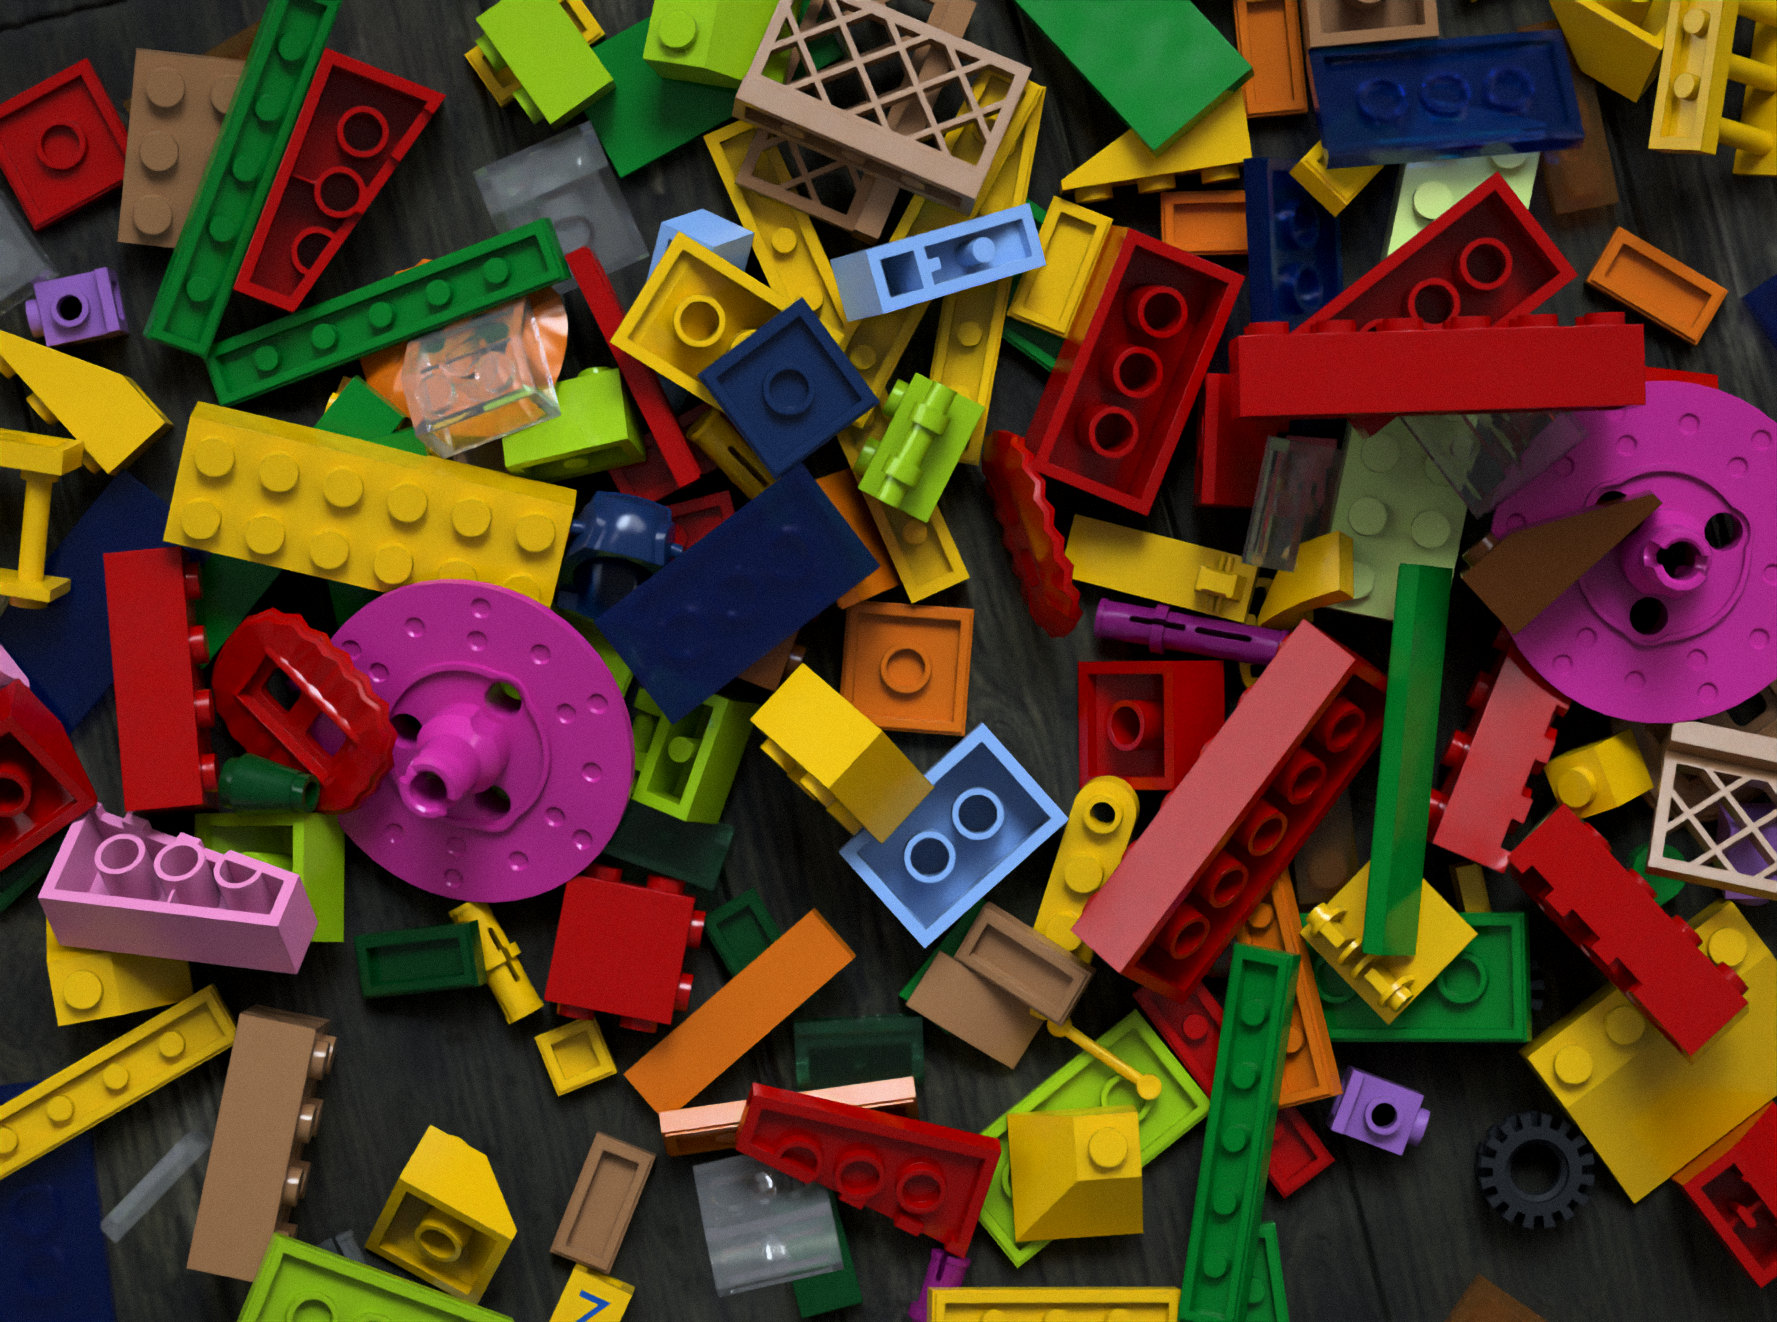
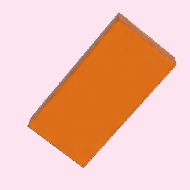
(1271, 43)
(1205, 222)
(1656, 286)

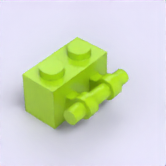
(919, 446)
(693, 763)

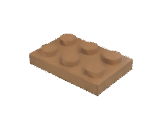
(171, 133)

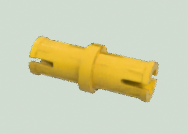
(503, 968)

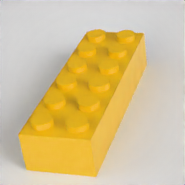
(361, 508)

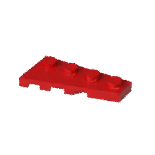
(900, 1166)

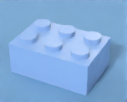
(959, 838)

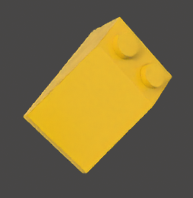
(695, 313)

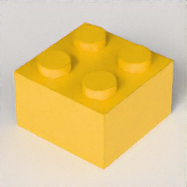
(839, 756)

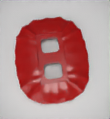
(1030, 533)
(327, 685)

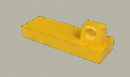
(1161, 569)

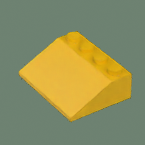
(1636, 1093)

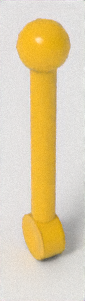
(1147, 1084)

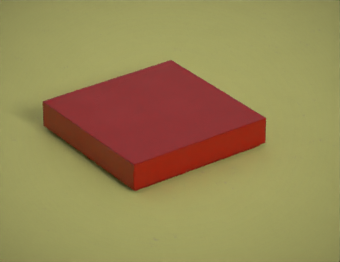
(62, 145)

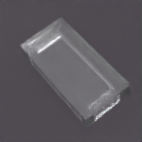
(155, 1185)

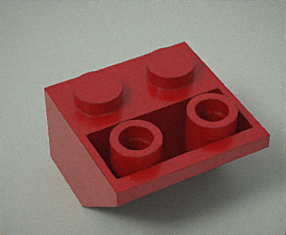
(1737, 1193)

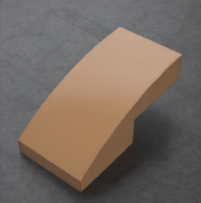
(974, 1010)

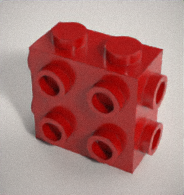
(624, 948)

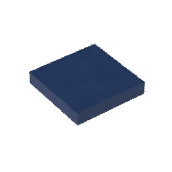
(788, 388)

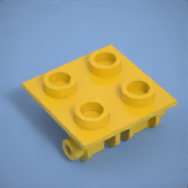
(1386, 981)

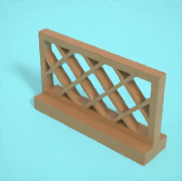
(870, 145)
(872, 196)
(1715, 756)

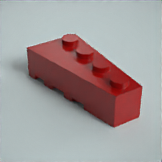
(336, 163)
(161, 682)
(1494, 756)
(1627, 934)

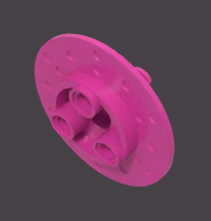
(1716, 610)
(555, 752)

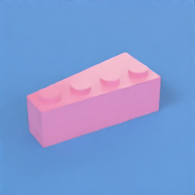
(173, 898)

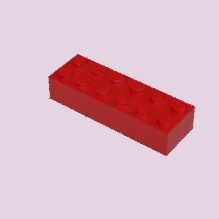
(1437, 372)
(1238, 815)

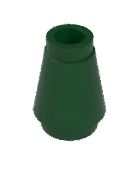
(265, 787)

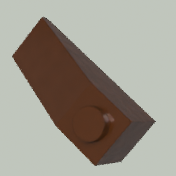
(1542, 559)

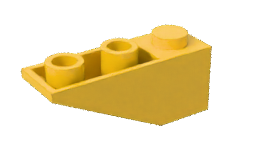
(1210, 149)
(89, 400)

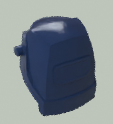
(612, 552)

